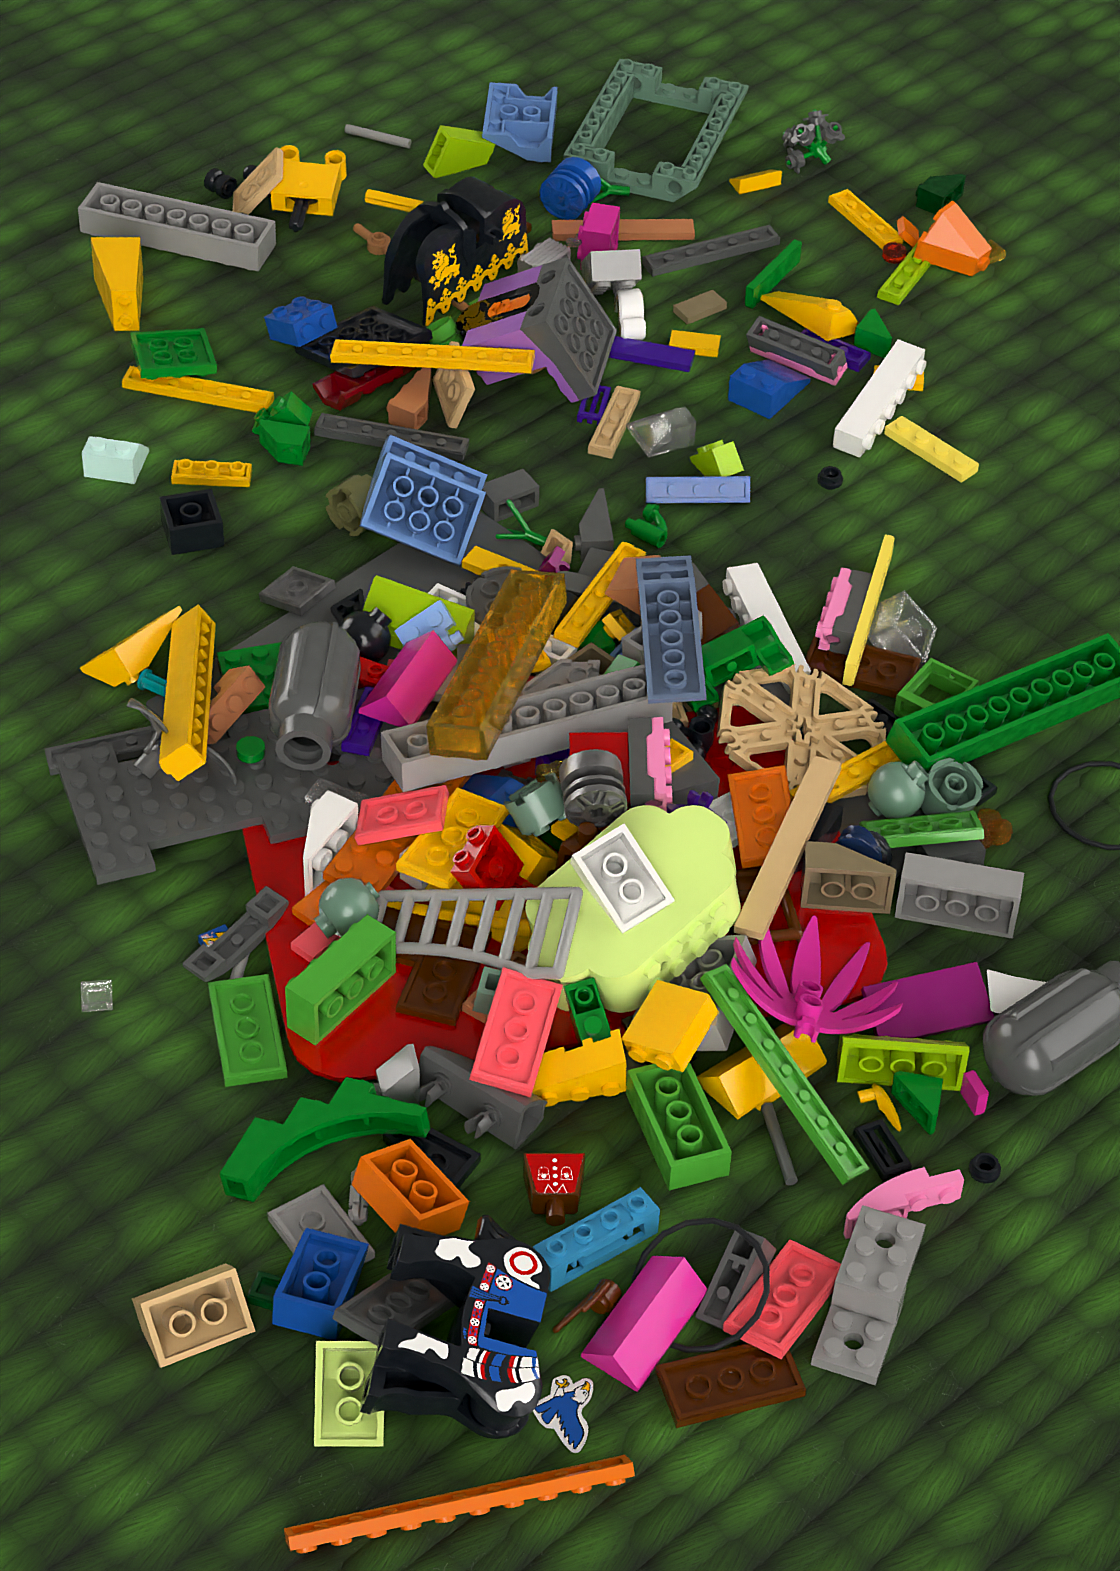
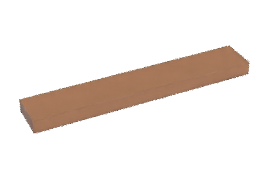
(633, 229)

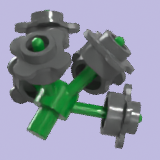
(811, 137)

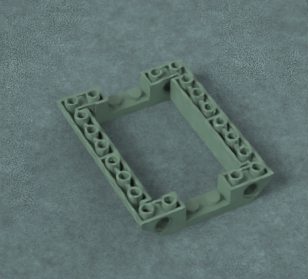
(643, 82)

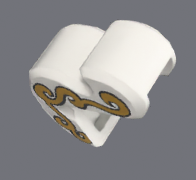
(630, 311)

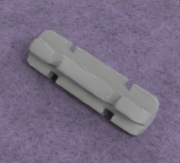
(358, 1206)

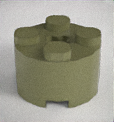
(347, 503)

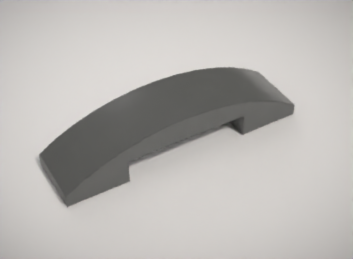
(240, 938)

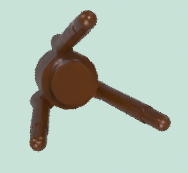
(600, 1300)

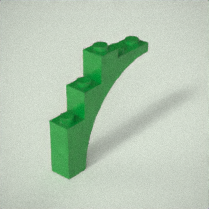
(312, 1124)

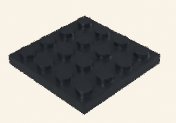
(367, 325)

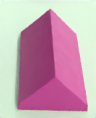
(410, 681)
(646, 1320)

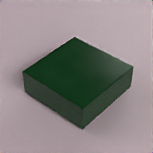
(263, 1290)

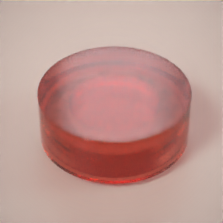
(894, 252)

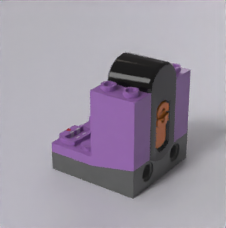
(547, 313)

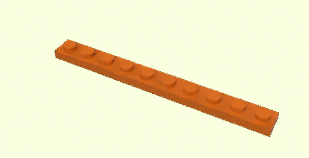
(446, 1506)

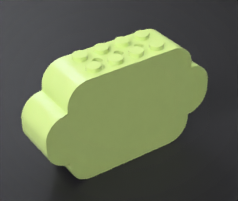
(697, 866)

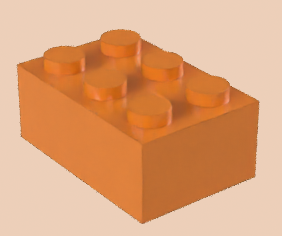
(409, 1189)

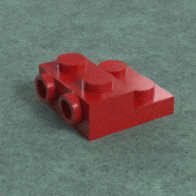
(486, 861)

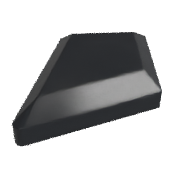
(348, 605)

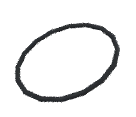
(1060, 821)
(766, 1278)

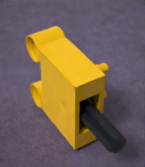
(308, 186)

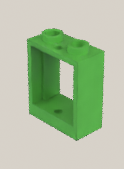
(937, 675)

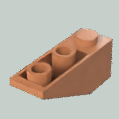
(411, 404)

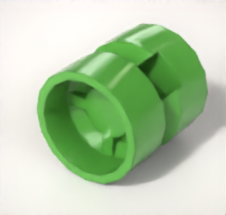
(444, 332)

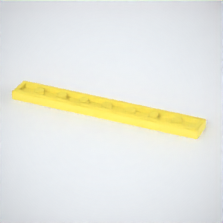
(868, 611)

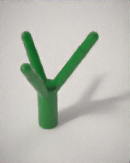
(611, 189)
(527, 535)

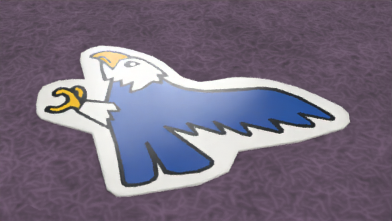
(563, 1410)

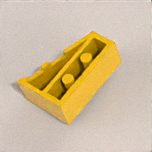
(583, 1071)

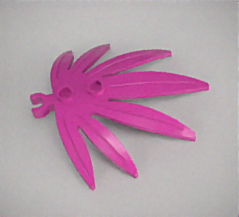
(803, 1005)

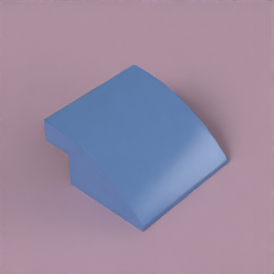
(423, 500)

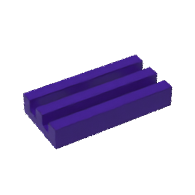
(591, 415)

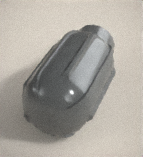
(313, 693)
(1055, 1030)

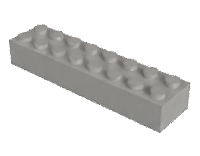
(178, 226)

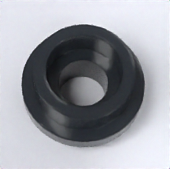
(830, 478)
(987, 1162)

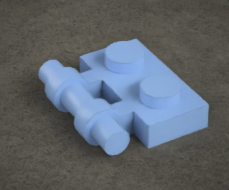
(433, 618)

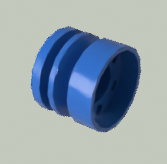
(570, 188)

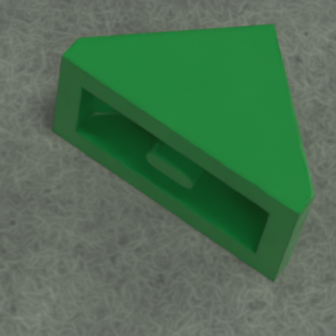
(873, 335)
(919, 1096)

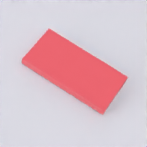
(516, 1032)
(798, 1289)

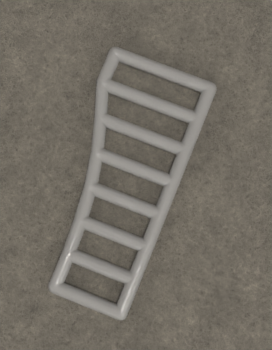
(489, 896)

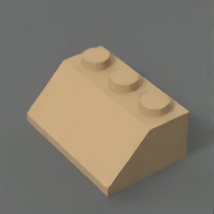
(194, 1314)

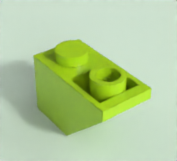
(717, 459)

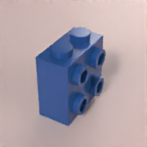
(300, 321)

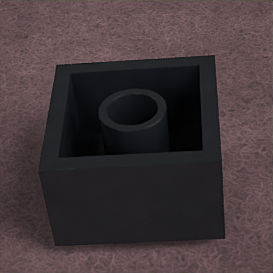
(191, 521)

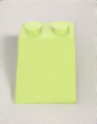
(339, 1389)

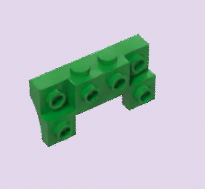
(741, 651)

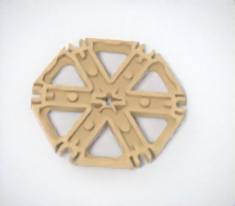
(784, 722)

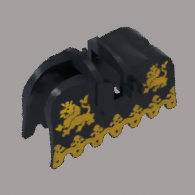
(441, 248)

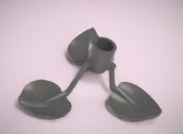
(148, 762)

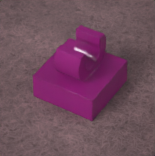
(553, 562)

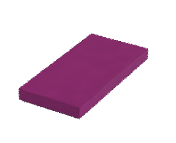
(934, 1002)

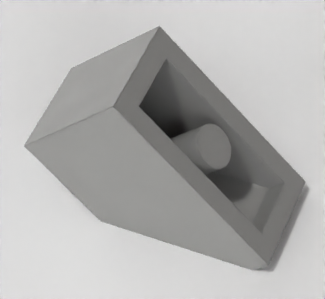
(399, 1076)

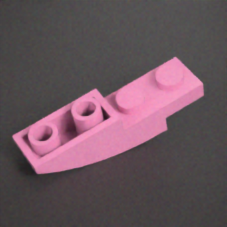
(908, 1193)

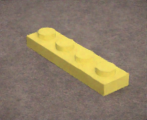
(931, 449)

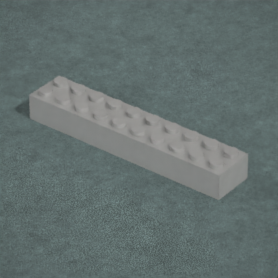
(534, 728)

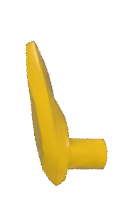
(883, 1101)

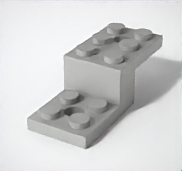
(868, 1295)

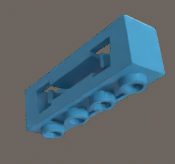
(599, 1237)

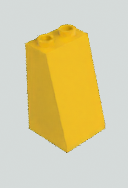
(119, 279)

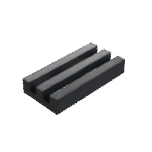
(874, 1158)

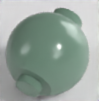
(897, 789)
(345, 904)

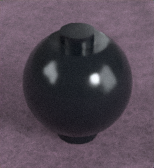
(370, 632)

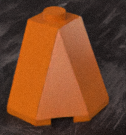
(954, 243)

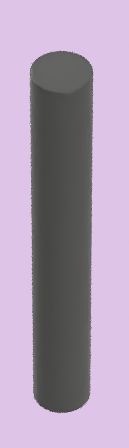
(779, 1144)

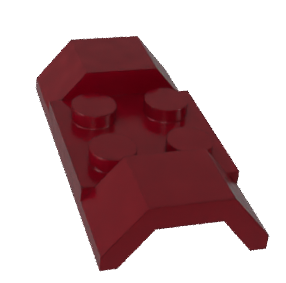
(341, 390)

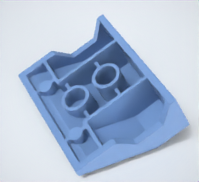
(521, 121)

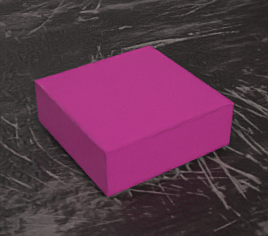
(974, 1092)

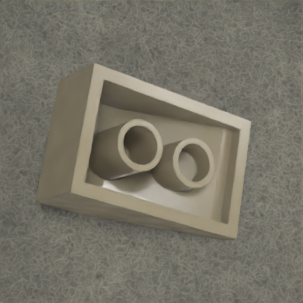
(844, 880)

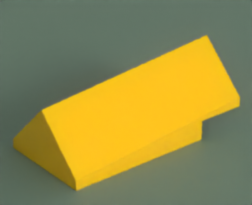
(741, 1083)

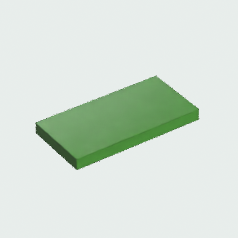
(928, 828)
(247, 1030)

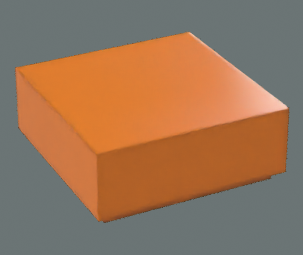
(907, 231)

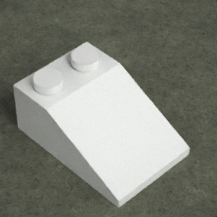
(329, 827)
(621, 878)

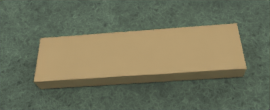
(614, 422)

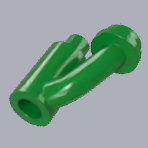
(645, 530)

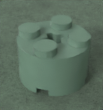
(951, 788)
(537, 805)

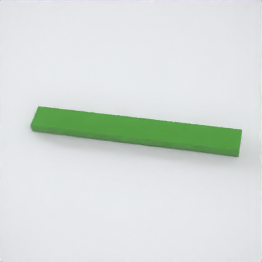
(784, 1074)

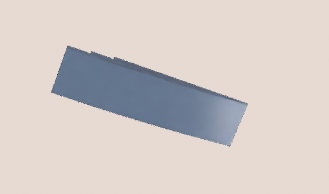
(670, 630)

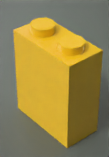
(669, 1026)

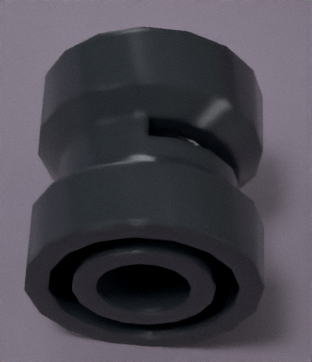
(223, 185)

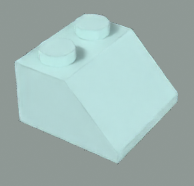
(113, 459)

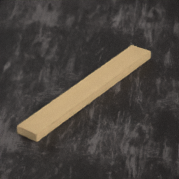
(787, 848)

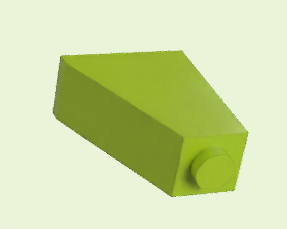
(457, 151)

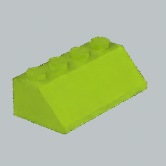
(404, 603)
(877, 1058)

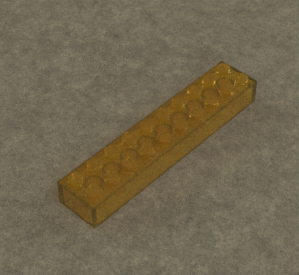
(497, 665)

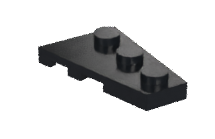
(448, 1155)

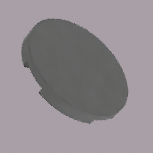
(485, 589)

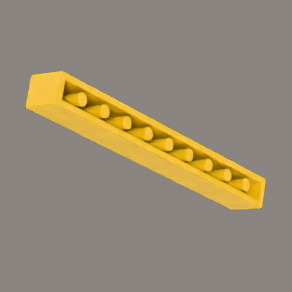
(188, 694)

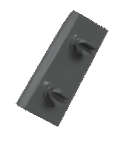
(488, 1108)

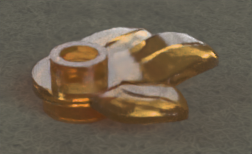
(996, 830)

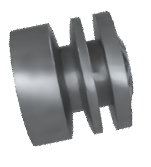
(592, 788)

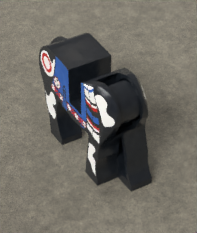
(483, 1368)

